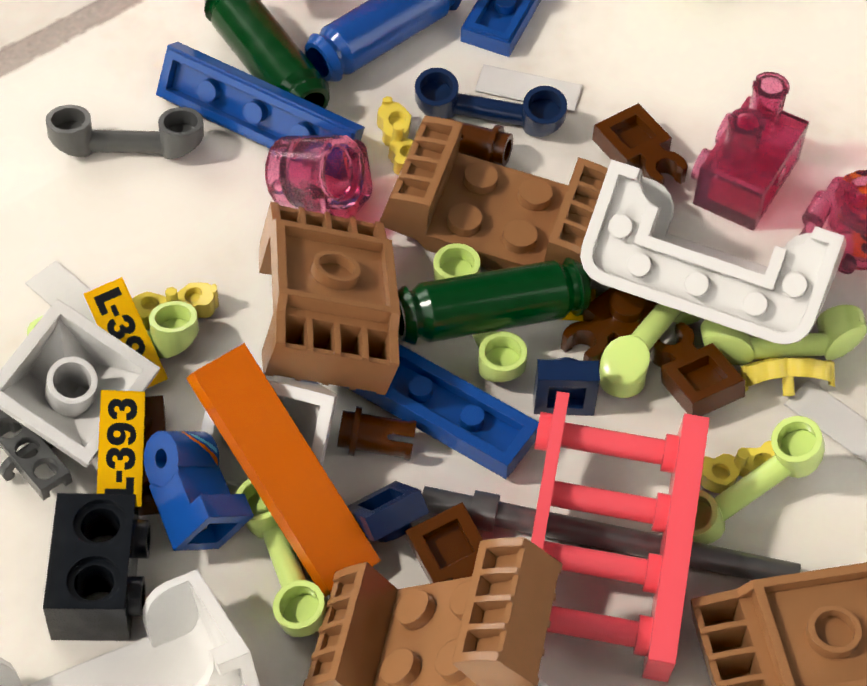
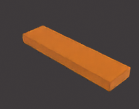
(281, 466)

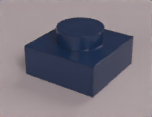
(567, 376)
(389, 511)

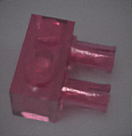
(751, 154)

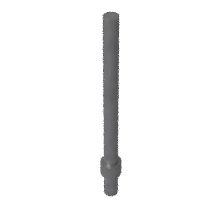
(489, 511)

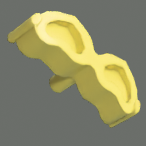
(395, 127)
(199, 295)
(787, 369)
(724, 470)

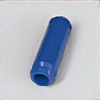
(370, 32)

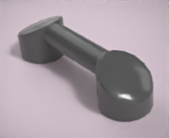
(72, 133)

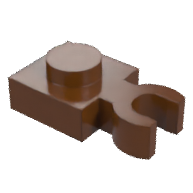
(640, 142)
(606, 318)
(697, 377)
(446, 544)

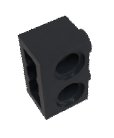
(84, 566)

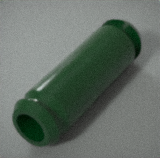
(266, 48)
(493, 300)

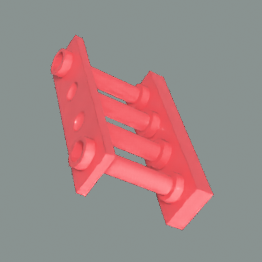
(668, 513)

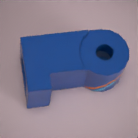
(192, 490)

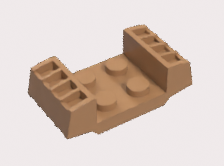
(490, 207)
(330, 299)
(787, 630)
(443, 632)

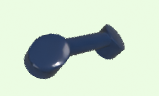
(539, 115)

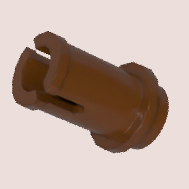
(486, 143)
(371, 434)

